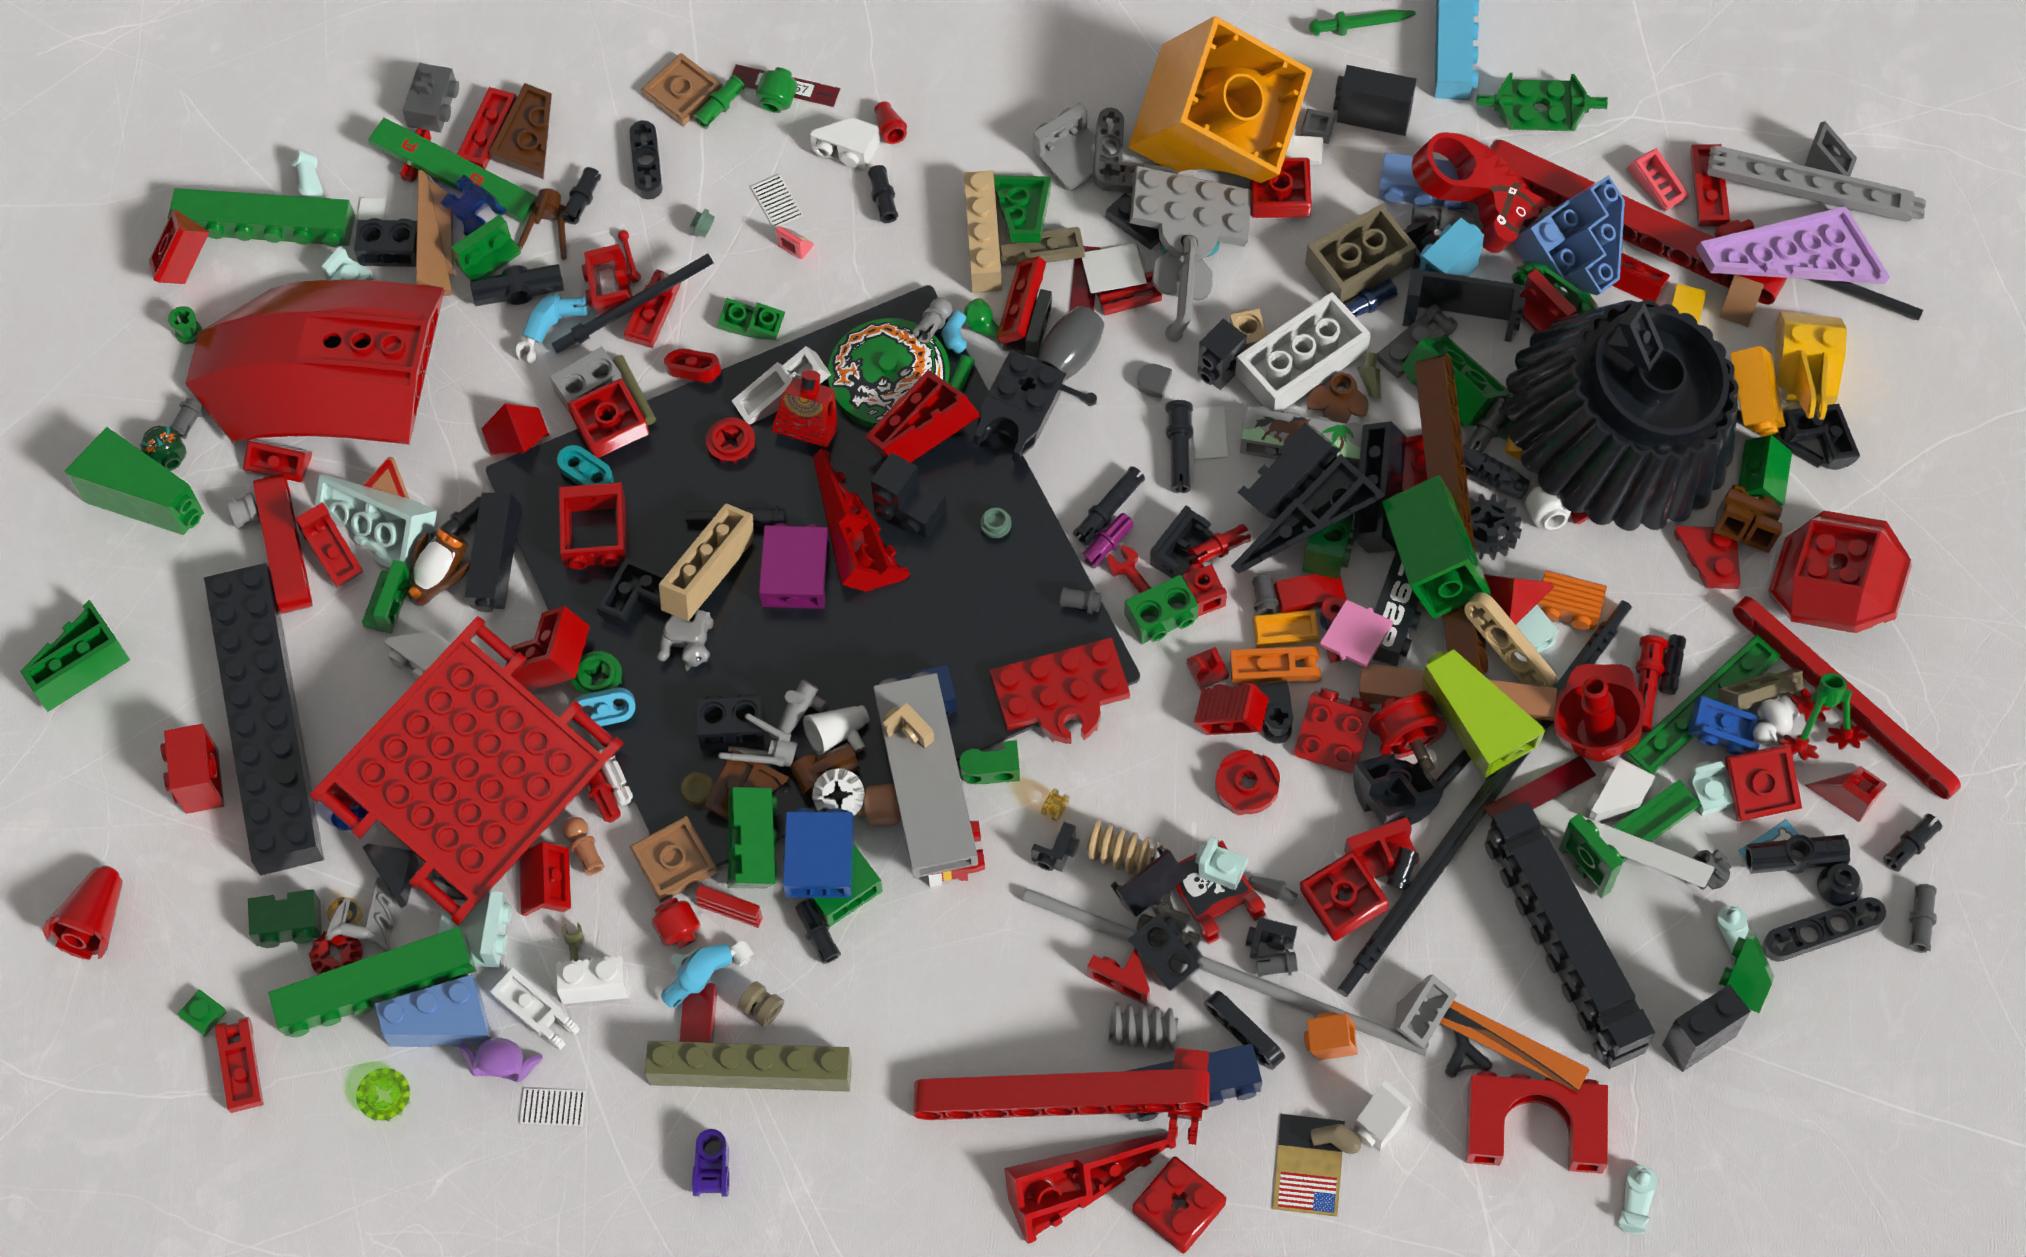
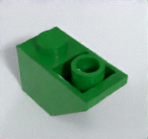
(1751, 972)

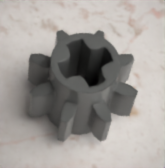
(1721, 867)

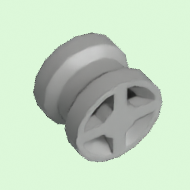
(243, 510)

